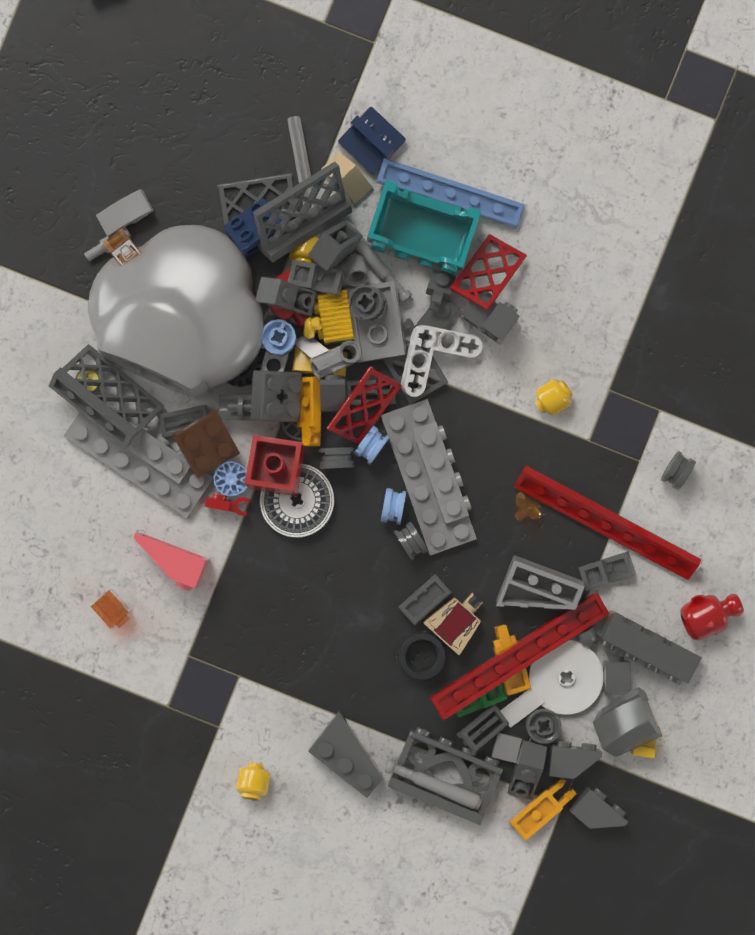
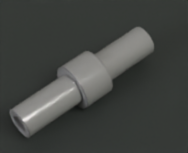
(100, 248)

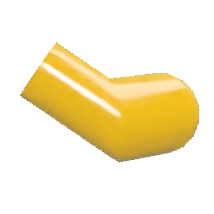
(311, 327)

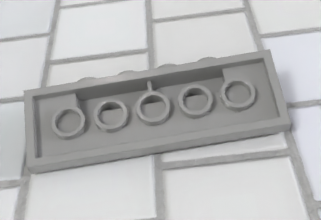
(144, 462)
(429, 476)

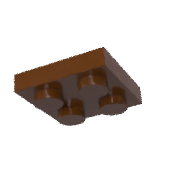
(206, 444)

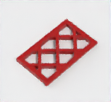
(481, 255)
(368, 422)

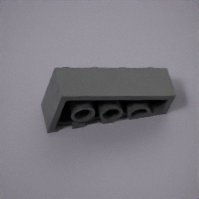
(649, 647)

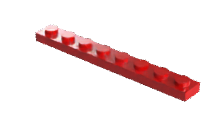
(607, 523)
(518, 656)

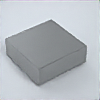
(506, 747)

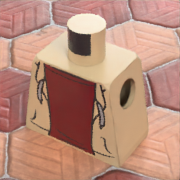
(455, 622)

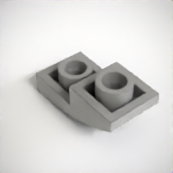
(124, 212)

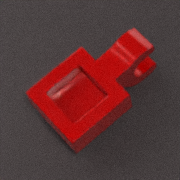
(220, 502)

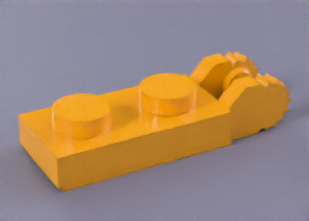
(540, 810)

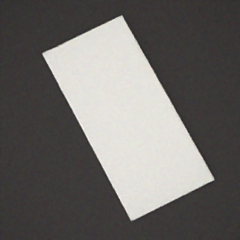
(310, 346)
(522, 706)

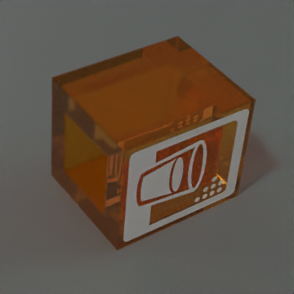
(121, 247)
(112, 609)

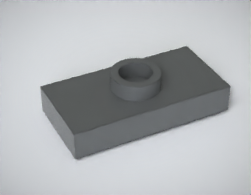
(424, 599)

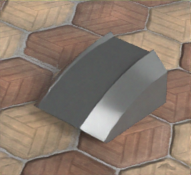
(626, 723)

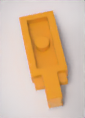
(310, 411)
(520, 681)

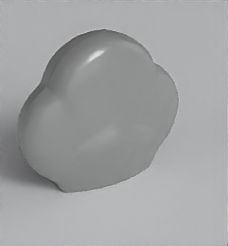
(179, 310)

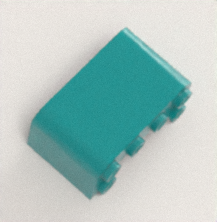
(422, 229)

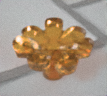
(526, 507)

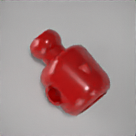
(708, 615)

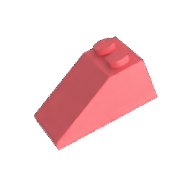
(177, 563)

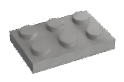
(385, 335)

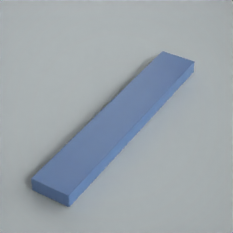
(452, 192)

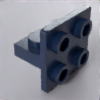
(371, 140)
(244, 229)

